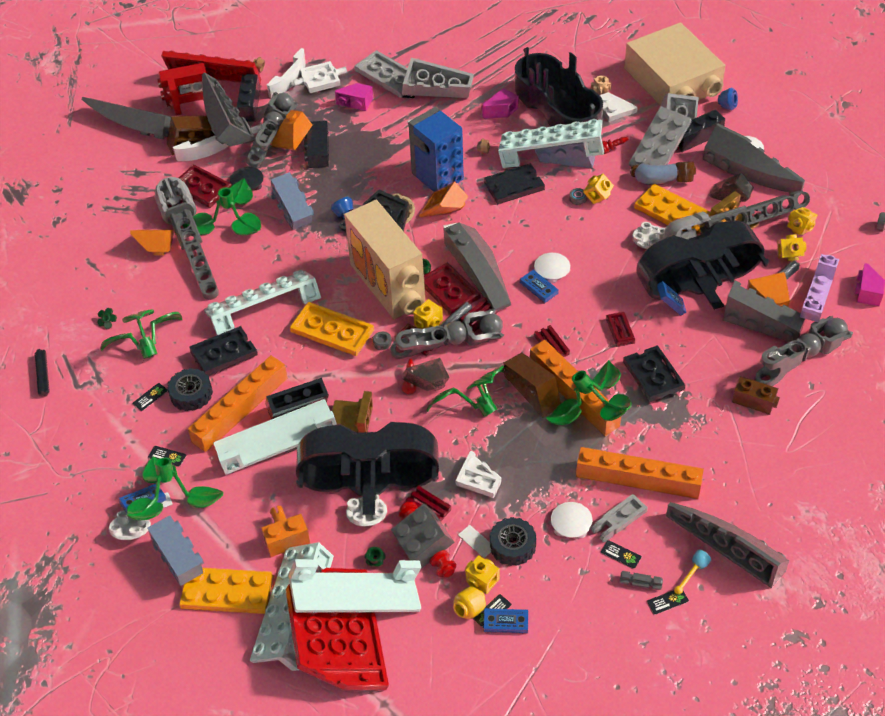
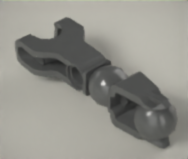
(274, 115)
(455, 333)
(781, 360)

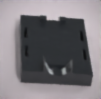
(514, 183)
(223, 351)
(654, 373)

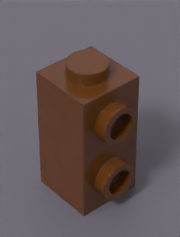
(755, 395)

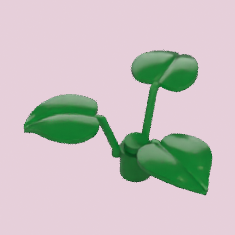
(237, 194)
(146, 345)
(605, 378)
(484, 401)
(162, 471)

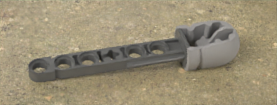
(179, 214)
(704, 221)

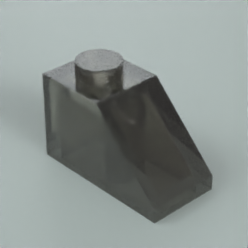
(728, 186)
(427, 375)

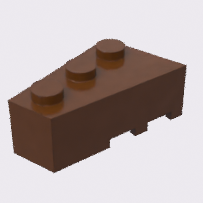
(188, 129)
(534, 383)

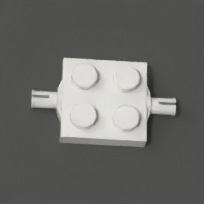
(320, 77)

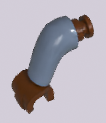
(663, 173)

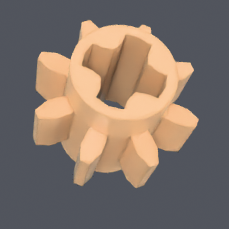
(601, 85)

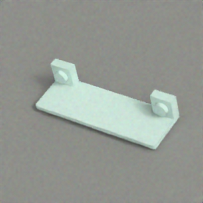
(560, 134)
(221, 311)
(271, 436)
(354, 590)
(275, 634)

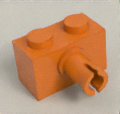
(284, 532)

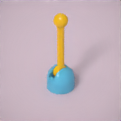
(700, 560)

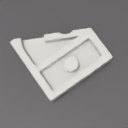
(616, 107)
(478, 477)

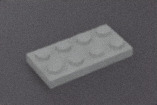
(383, 72)
(661, 138)

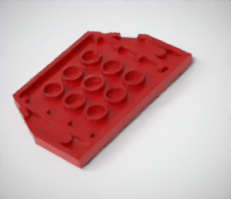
(339, 645)

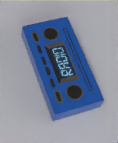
(539, 286)
(671, 298)
(148, 492)
(506, 620)

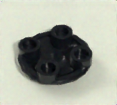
(252, 176)

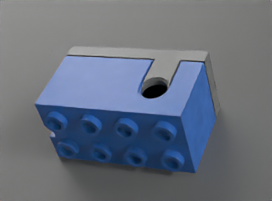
(436, 149)

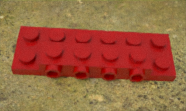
(216, 67)

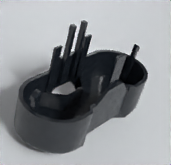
(555, 90)
(701, 262)
(367, 461)

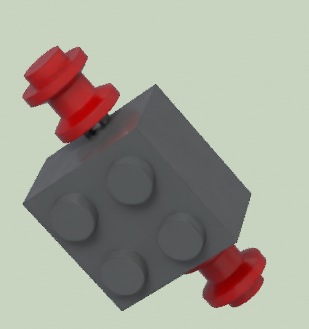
(424, 538)

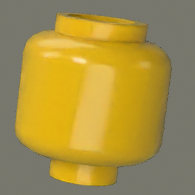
(469, 603)

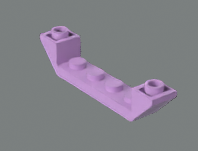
(819, 288)

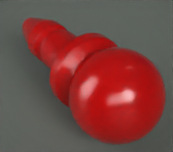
(607, 146)
(407, 387)

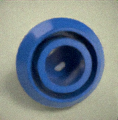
(728, 99)
(342, 206)

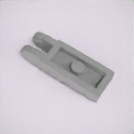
(619, 517)

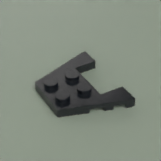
(395, 207)

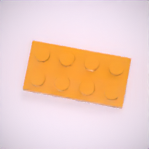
(667, 206)
(332, 328)
(228, 591)

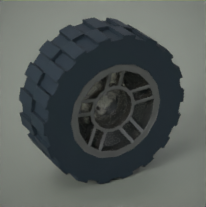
(192, 380)
(509, 531)

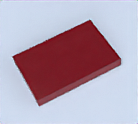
(203, 185)
(449, 288)

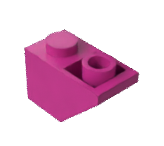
(355, 96)
(500, 105)
(871, 286)

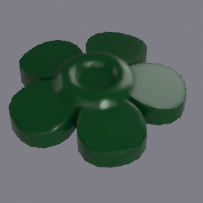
(106, 318)

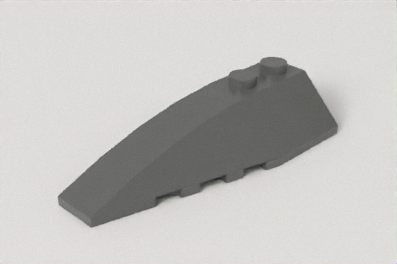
(223, 116)
(133, 118)
(737, 155)
(477, 262)
(732, 542)

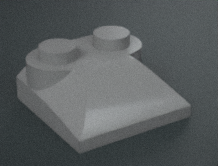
(681, 104)

